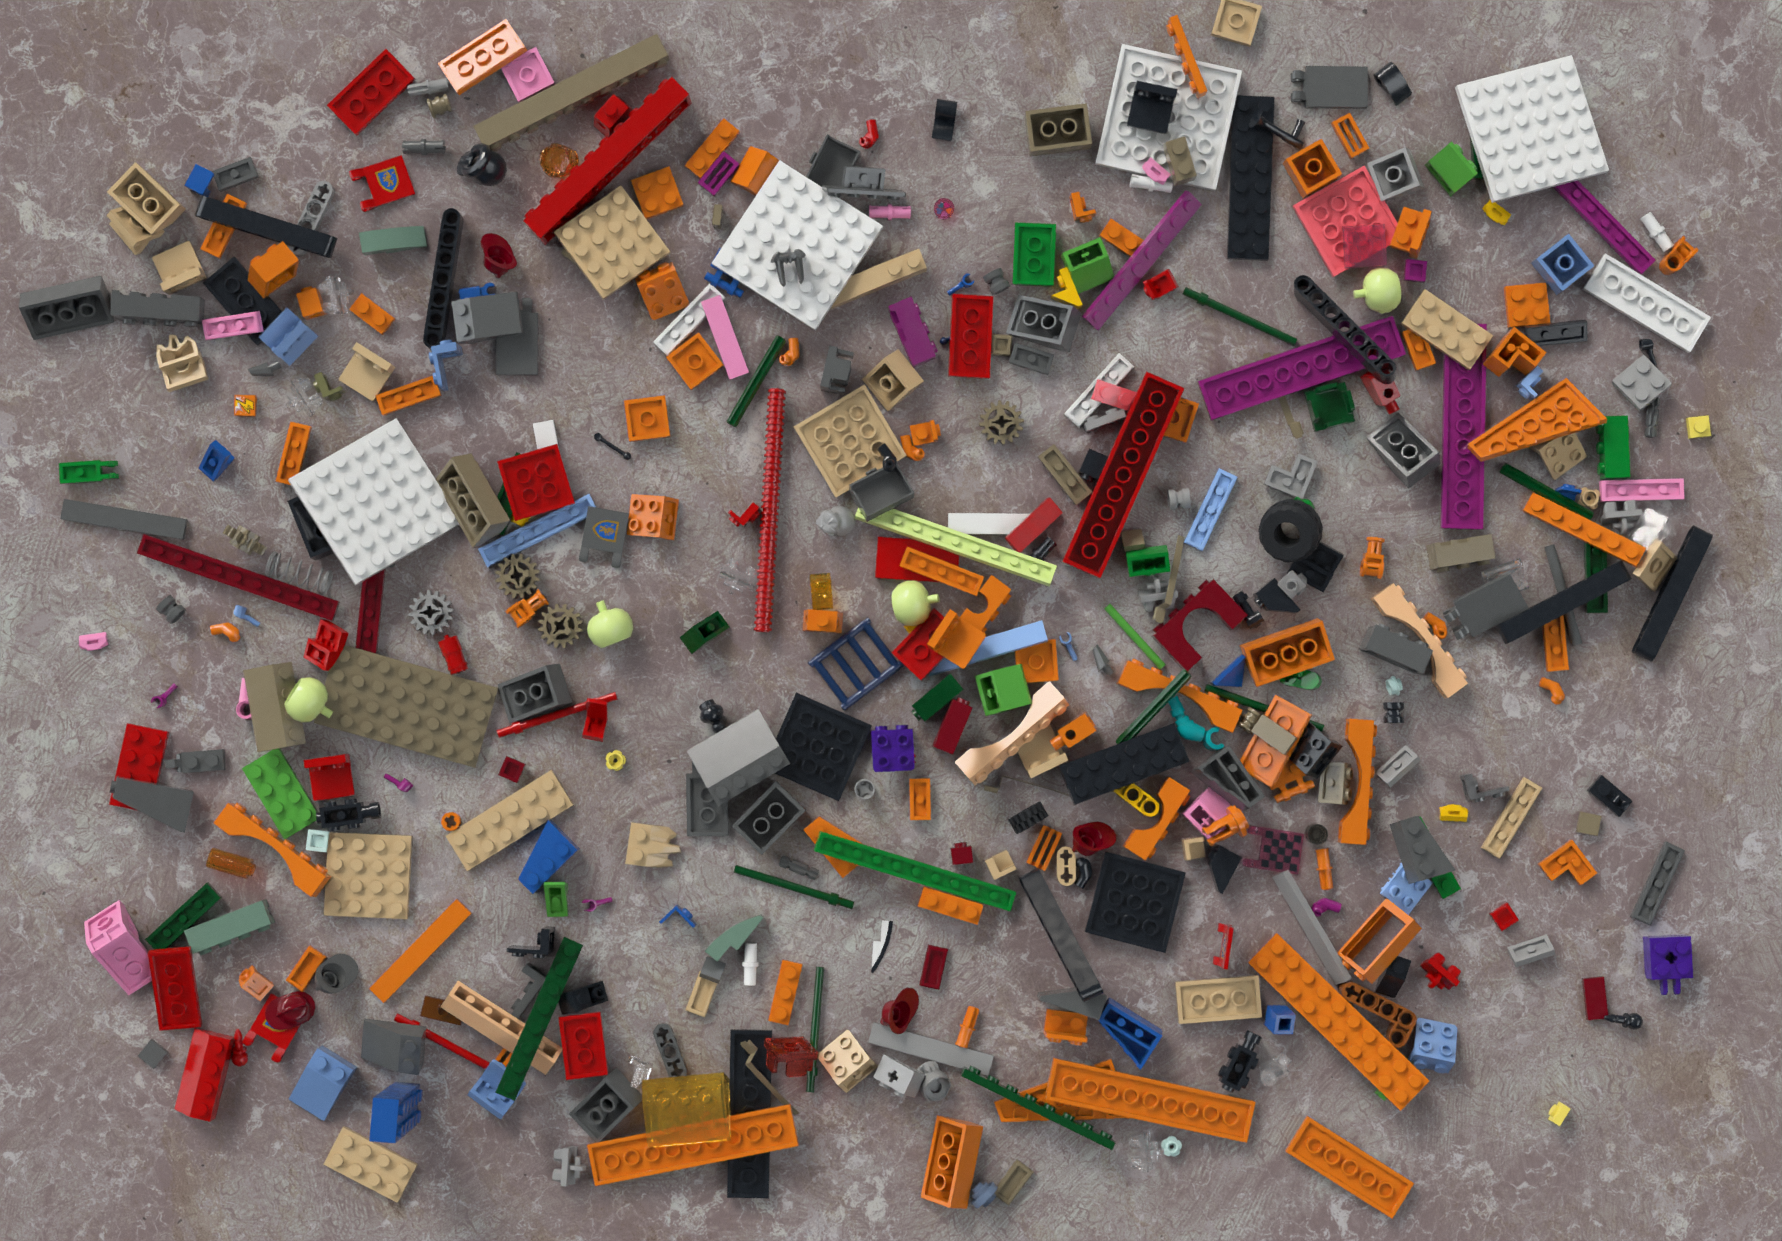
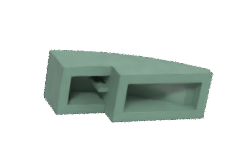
(392, 240)
(733, 937)

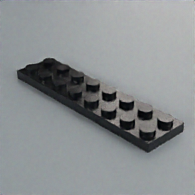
(1250, 181)
(749, 1174)

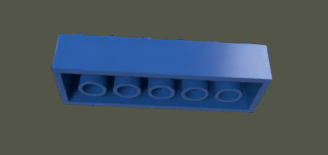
(395, 1112)

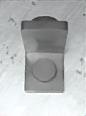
(1470, 785)

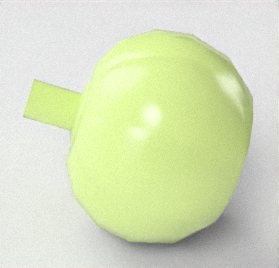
(1380, 290)
(912, 603)
(609, 626)
(307, 700)

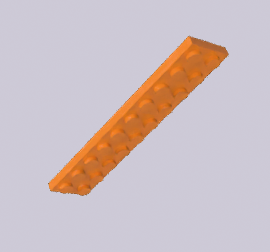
(1338, 1022)
(1149, 1100)
(750, 1135)

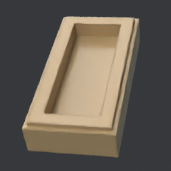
(701, 996)

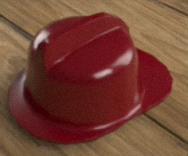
(497, 254)
(1092, 838)
(290, 1010)
(899, 1012)

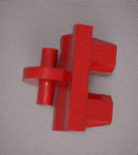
(1438, 975)

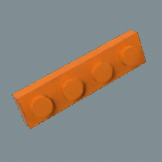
(1189, 64)
(941, 571)

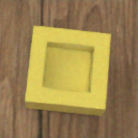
(1698, 427)
(1558, 1113)

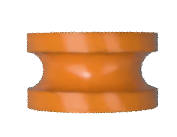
(457, 819)

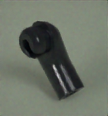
(889, 458)
(1085, 872)

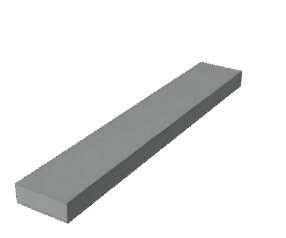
(1312, 927)
(930, 1048)

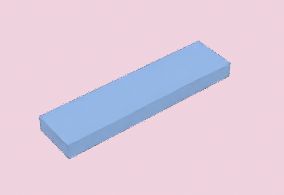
(1210, 509)

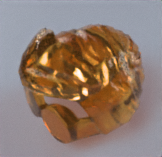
(558, 160)

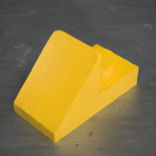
(1069, 295)

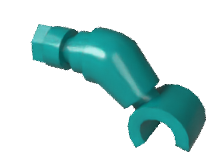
(1188, 729)

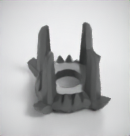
(795, 256)

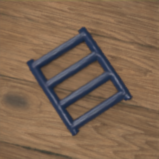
(878, 677)

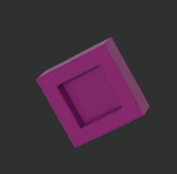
(1415, 270)

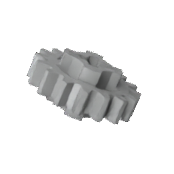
(432, 622)

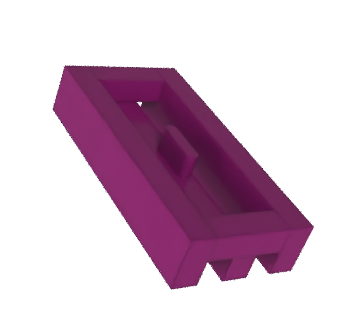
(708, 187)

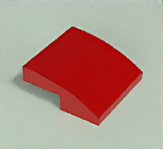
(326, 646)

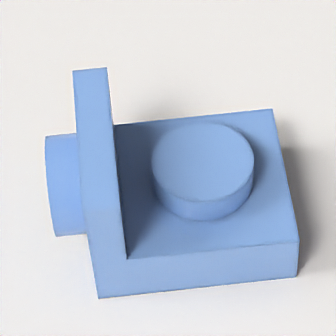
(1532, 379)

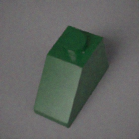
(704, 632)

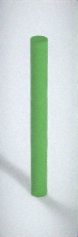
(1134, 636)

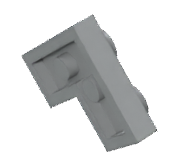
(1293, 482)

